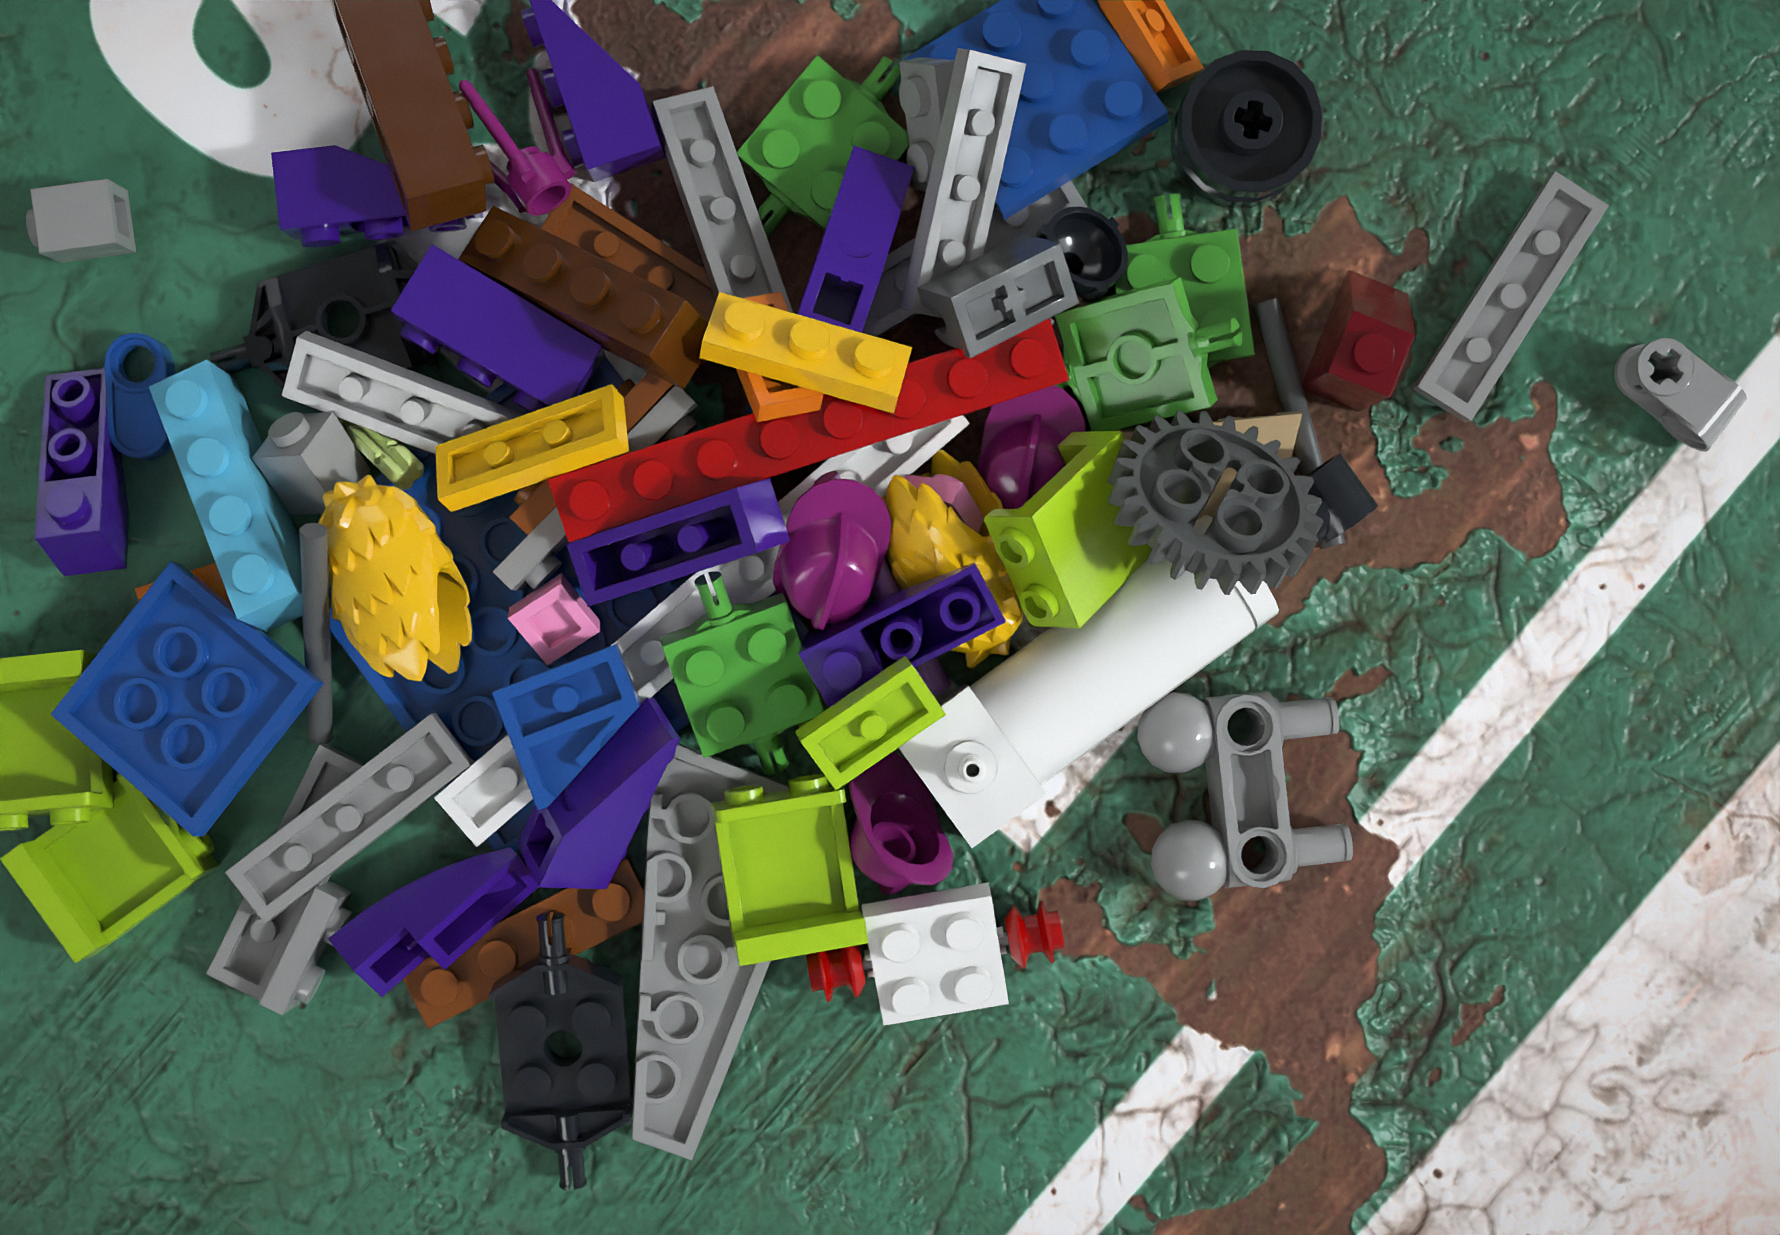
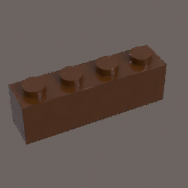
(414, 109)
(590, 295)

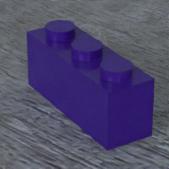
(495, 333)
(678, 542)

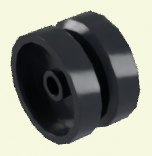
(1268, 98)

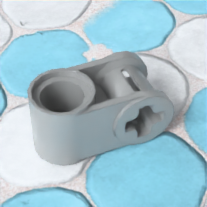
(1689, 396)

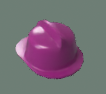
(1023, 442)
(833, 551)
(897, 828)

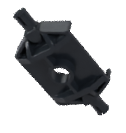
(304, 298)
(553, 1097)

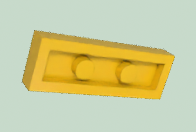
(805, 352)
(531, 448)

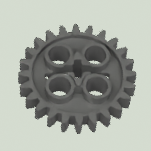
(1259, 528)

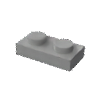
(923, 100)
(297, 971)

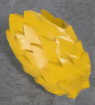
(933, 540)
(393, 580)

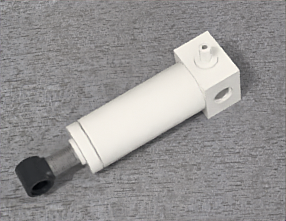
(1088, 682)

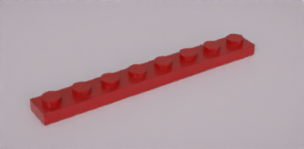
(752, 451)

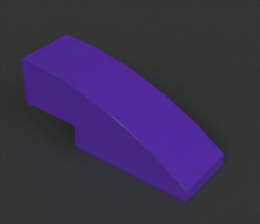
(433, 917)

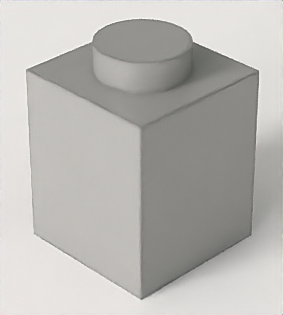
(81, 221)
(307, 458)

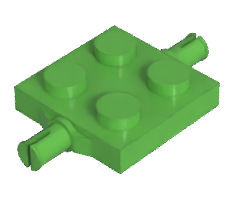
(810, 136)
(1208, 270)
(1140, 355)
(741, 674)

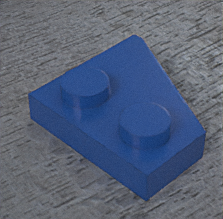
(566, 718)

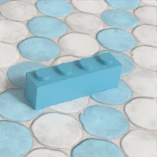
(234, 501)

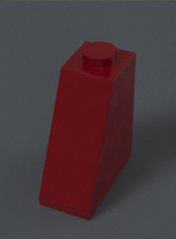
(1362, 344)

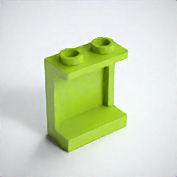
(1064, 540)
(869, 722)
(40, 760)
(787, 870)
(108, 873)

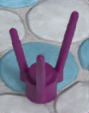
(535, 178)

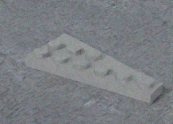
(689, 981)

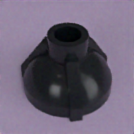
(1091, 249)

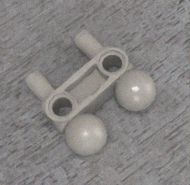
(1243, 790)

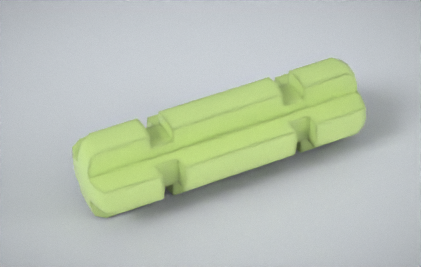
(386, 454)

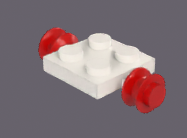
(936, 953)

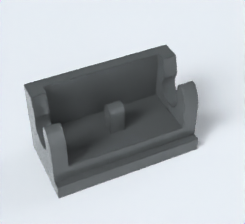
(1000, 294)

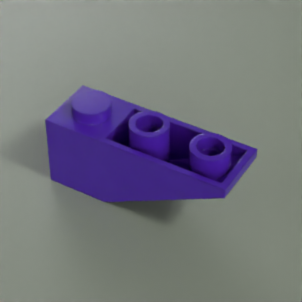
(603, 101)
(340, 193)
(856, 240)
(81, 478)
(911, 622)
(594, 818)

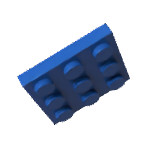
(1076, 97)
(186, 699)

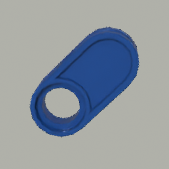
(131, 411)

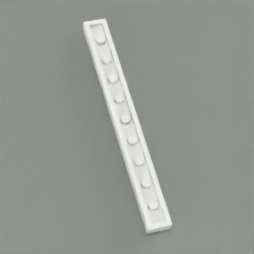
(495, 785)

